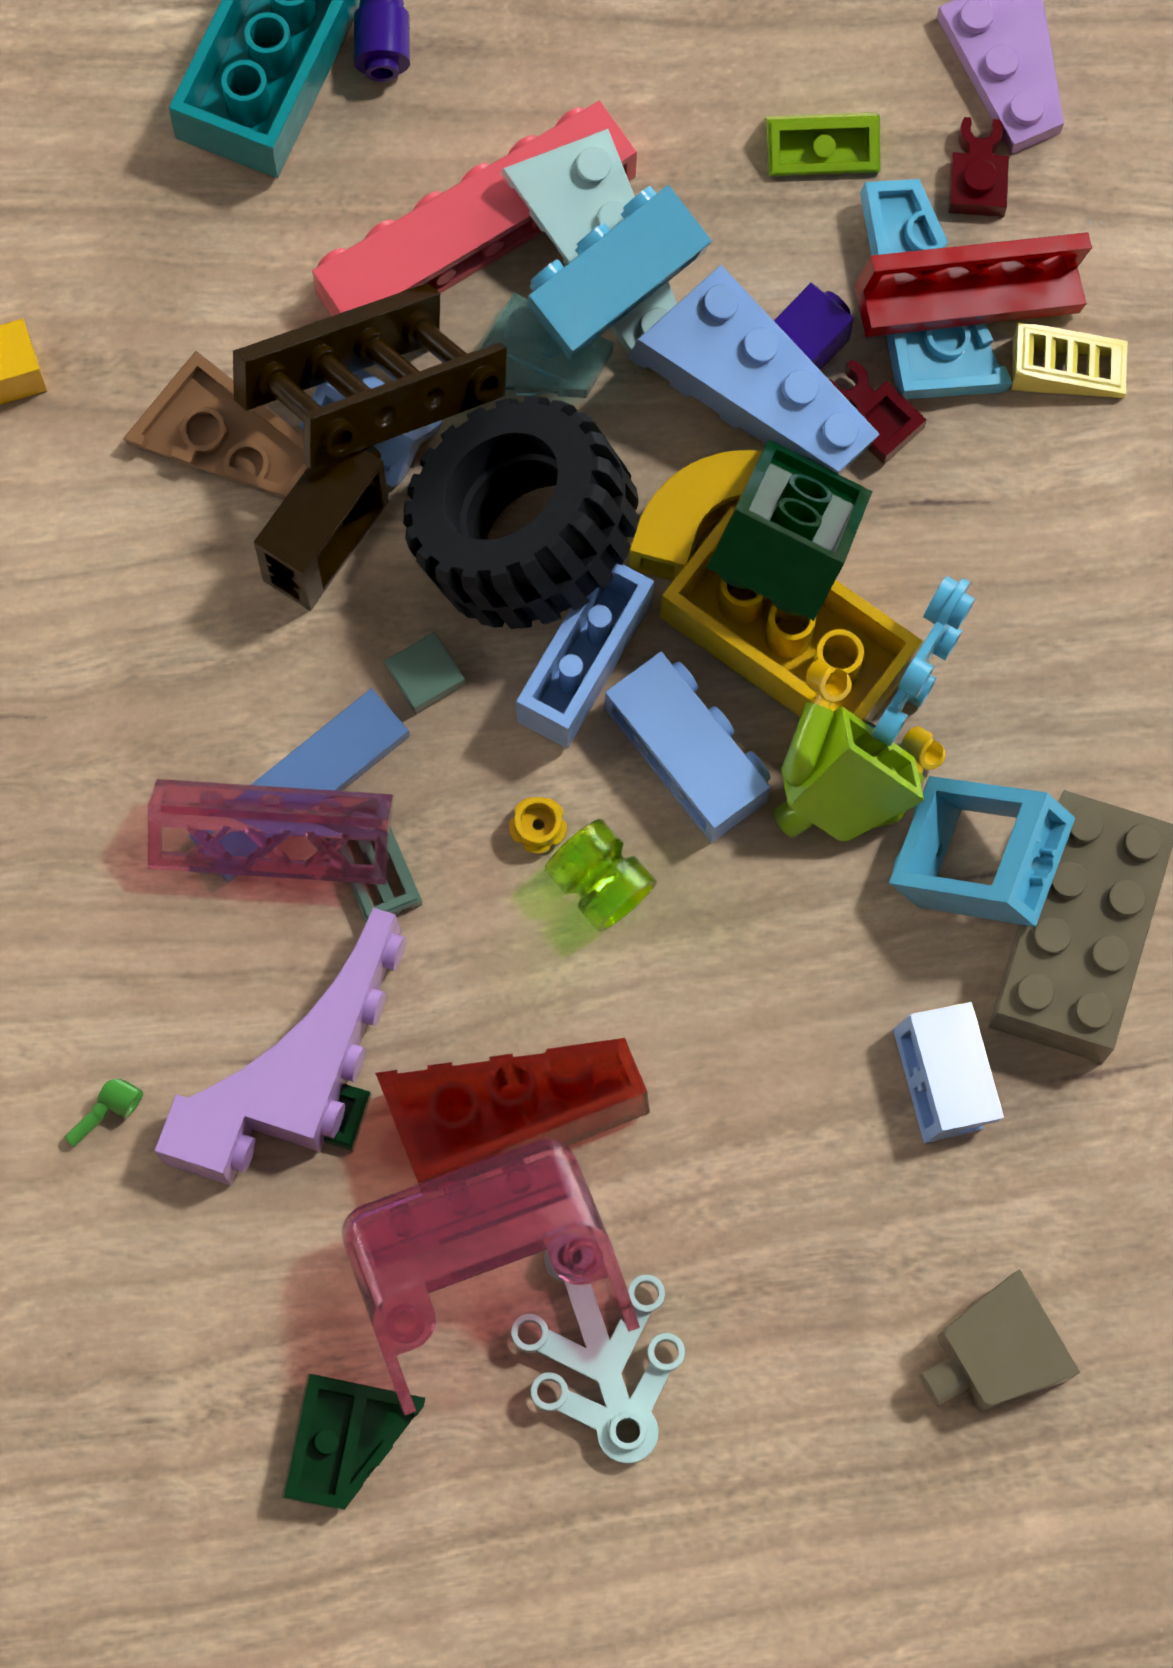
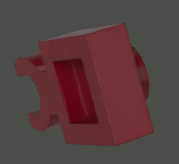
(978, 176)
(885, 410)

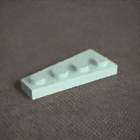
(574, 193)

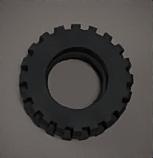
(487, 468)

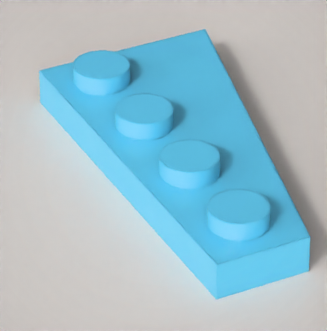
(936, 360)

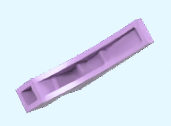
(296, 1082)

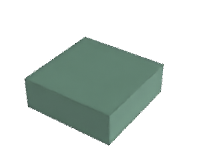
(425, 672)

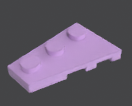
(1009, 63)

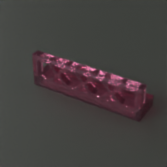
(269, 811)

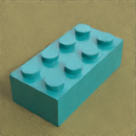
(259, 77)

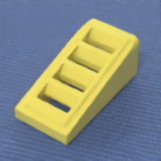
(1049, 380)

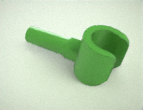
(115, 1096)

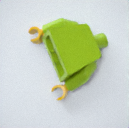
(844, 775)

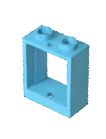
(1018, 886)

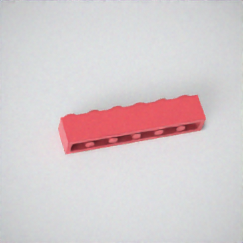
(454, 230)

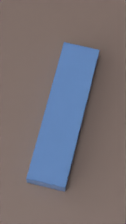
(330, 758)

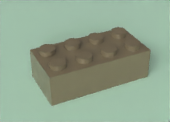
(1079, 963)

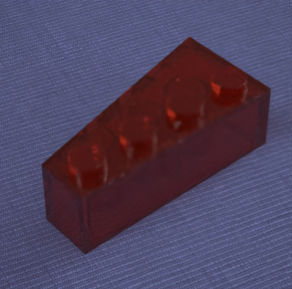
(490, 1107)

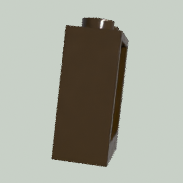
(321, 524)

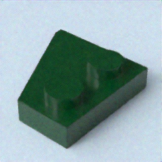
(341, 1439)

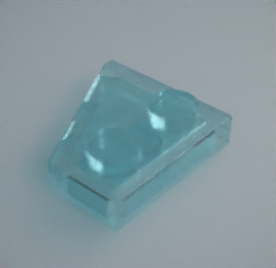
(537, 362)

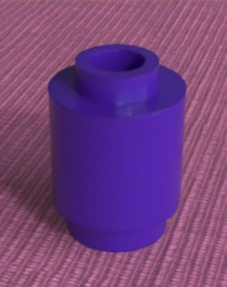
(381, 39)

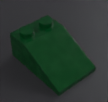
(790, 531)

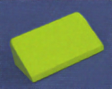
(823, 144)

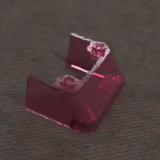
(469, 1226)

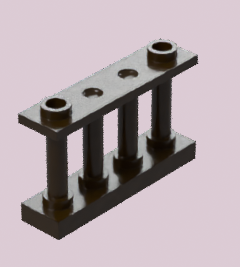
(357, 340)

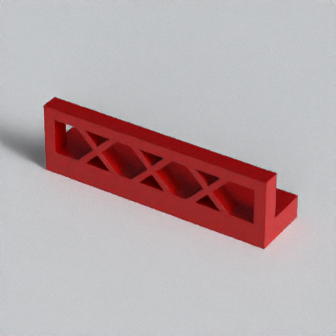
(972, 284)

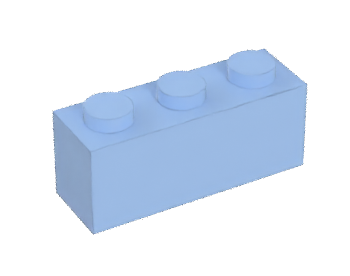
(583, 657)
(688, 745)

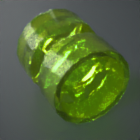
(600, 875)

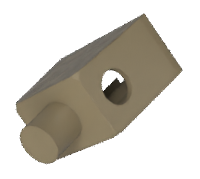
(1000, 1350)

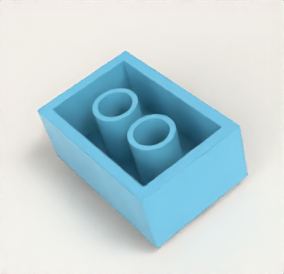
(616, 269)

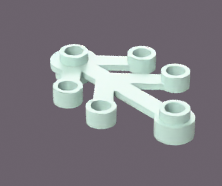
(604, 1362)

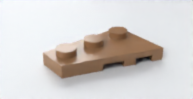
(208, 430)

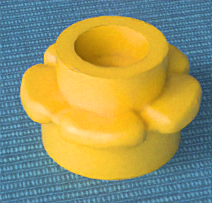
(538, 809)

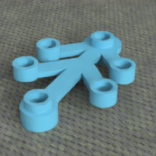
(947, 611)

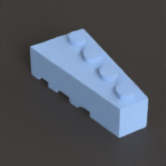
(752, 374)

